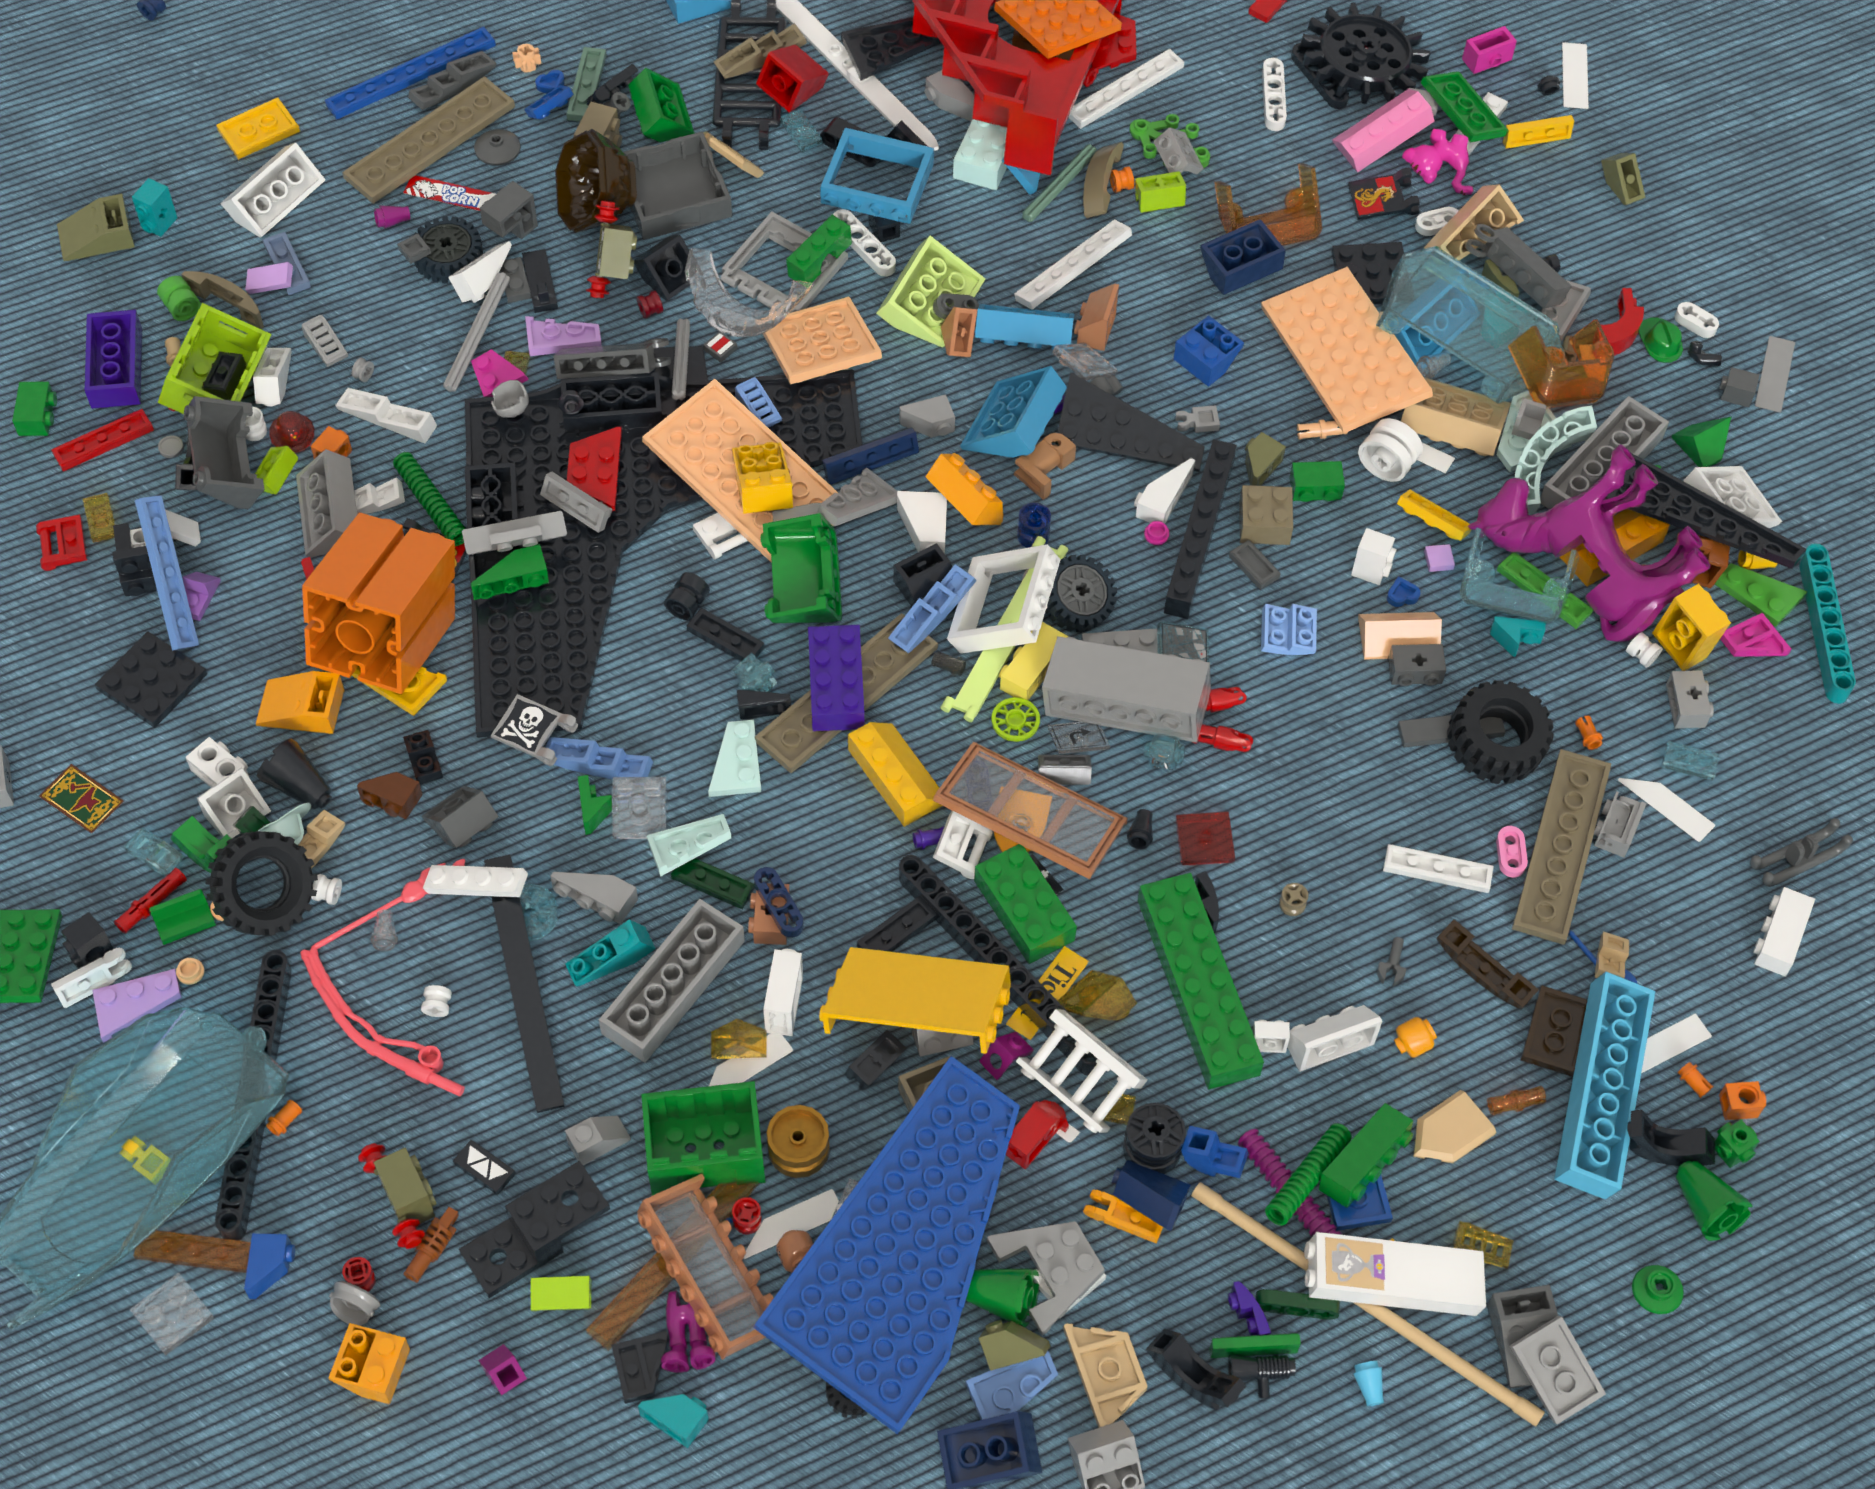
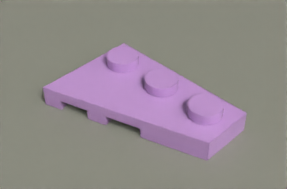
(552, 337)
(128, 1001)

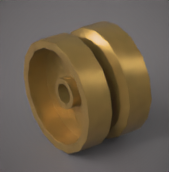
(798, 1141)

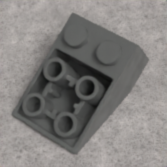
(1515, 1316)

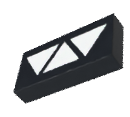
(484, 1167)

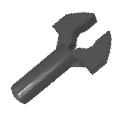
(1393, 963)

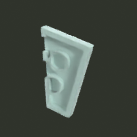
(737, 761)
(683, 843)

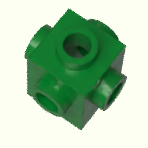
(1736, 1143)

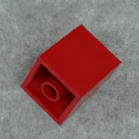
(791, 77)

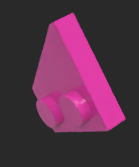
(493, 370)
(1755, 638)

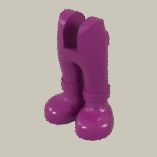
(677, 1318)

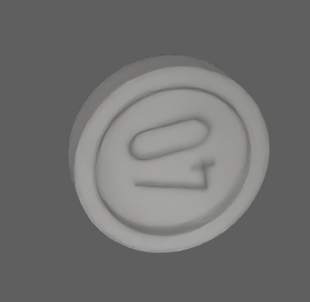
(170, 446)

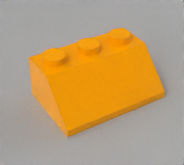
(966, 490)

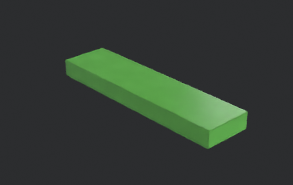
(1533, 580)

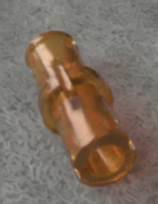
(1516, 1100)

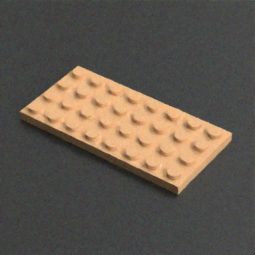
(1343, 353)
(698, 448)

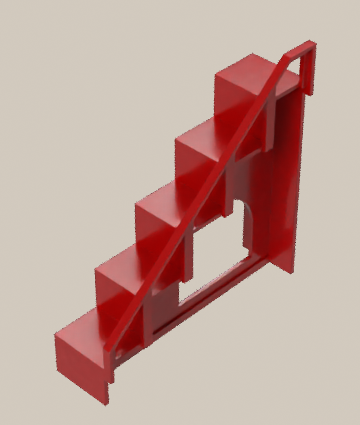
(1009, 83)

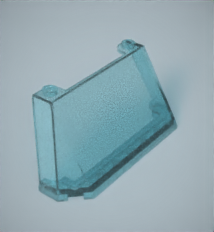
(1463, 316)

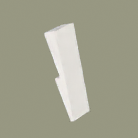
(379, 411)

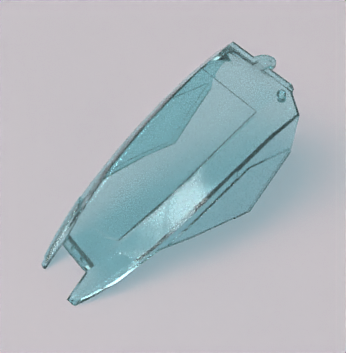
(178, 1089)

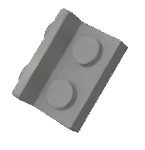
(1177, 152)

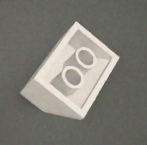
(1333, 1036)

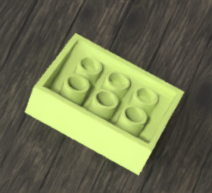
(925, 277)

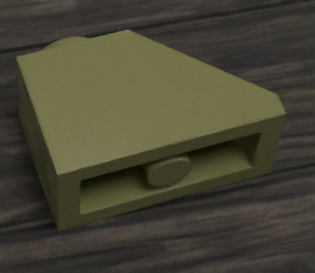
(1624, 177)
(1262, 458)
(1010, 1344)

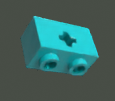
(154, 207)

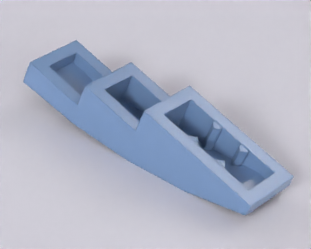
(932, 610)
(603, 762)

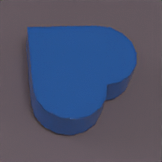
(548, 82)
(1403, 593)

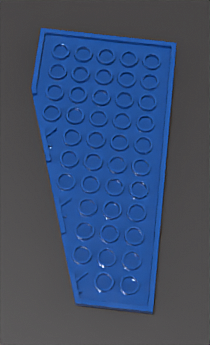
(895, 1263)

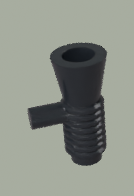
(1263, 1369)

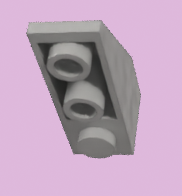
(598, 892)

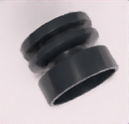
(1147, 1149)

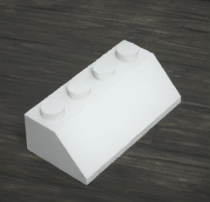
(273, 190)

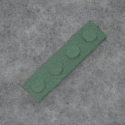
(586, 81)

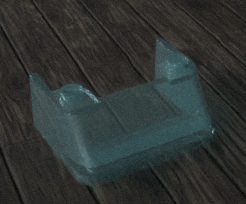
(1480, 591)

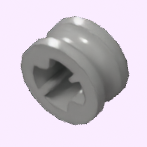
(362, 369)

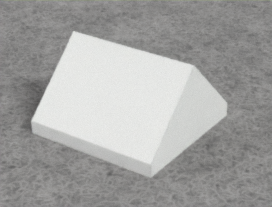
(229, 800)

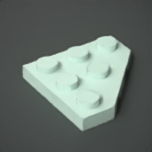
(1512, 445)

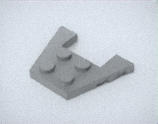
(1061, 1258)

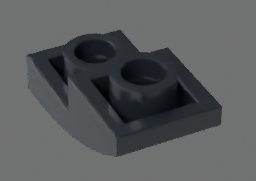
(423, 757)

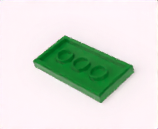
(1464, 106)

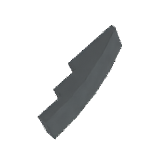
(456, 78)

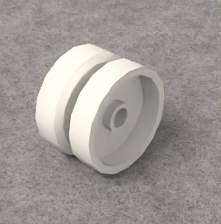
(1390, 450)

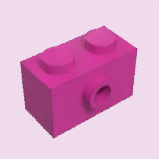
(1489, 49)

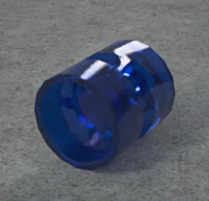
(1032, 522)

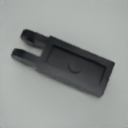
(612, 86)

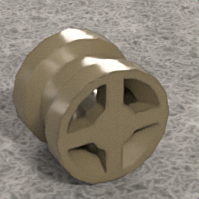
(1291, 893)

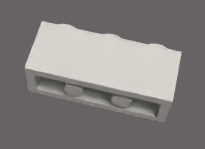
(1783, 931)

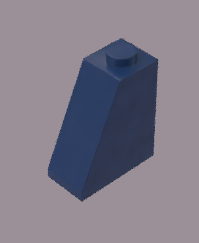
(1151, 1193)

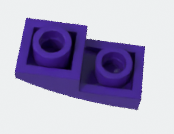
(1247, 1306)

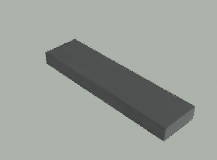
(1434, 730)

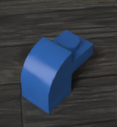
(1210, 1156)

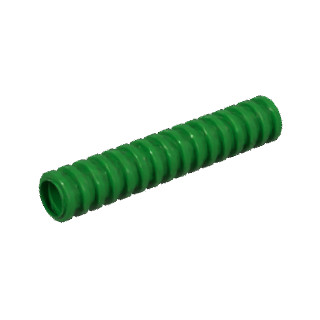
(429, 497)
(1307, 1174)

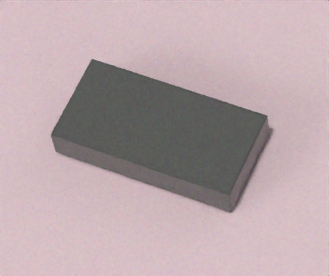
(1254, 564)

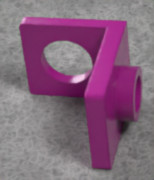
(1009, 1048)

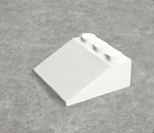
(1736, 489)

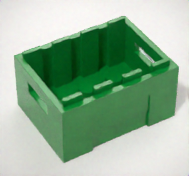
(701, 1119)

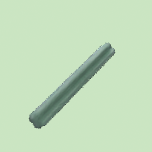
(1059, 183)

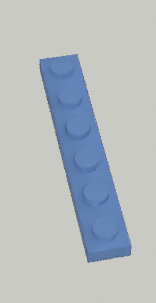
(166, 572)

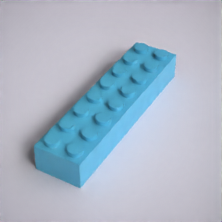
(1605, 1086)

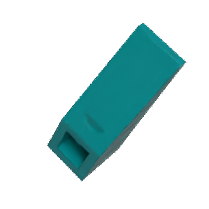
(611, 953)

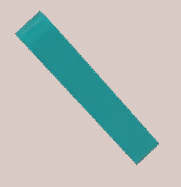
(1827, 624)

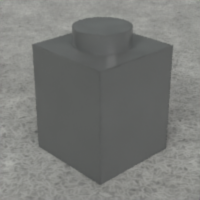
(1739, 387)

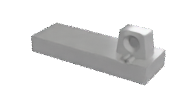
(575, 502)

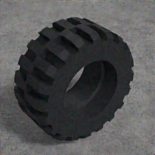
(1516, 708)

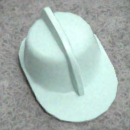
(290, 824)

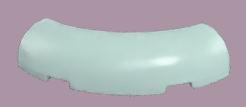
(1561, 432)

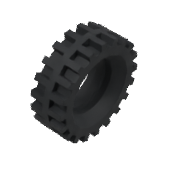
(294, 896)

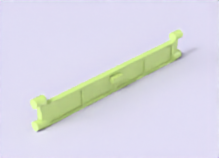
(993, 660)

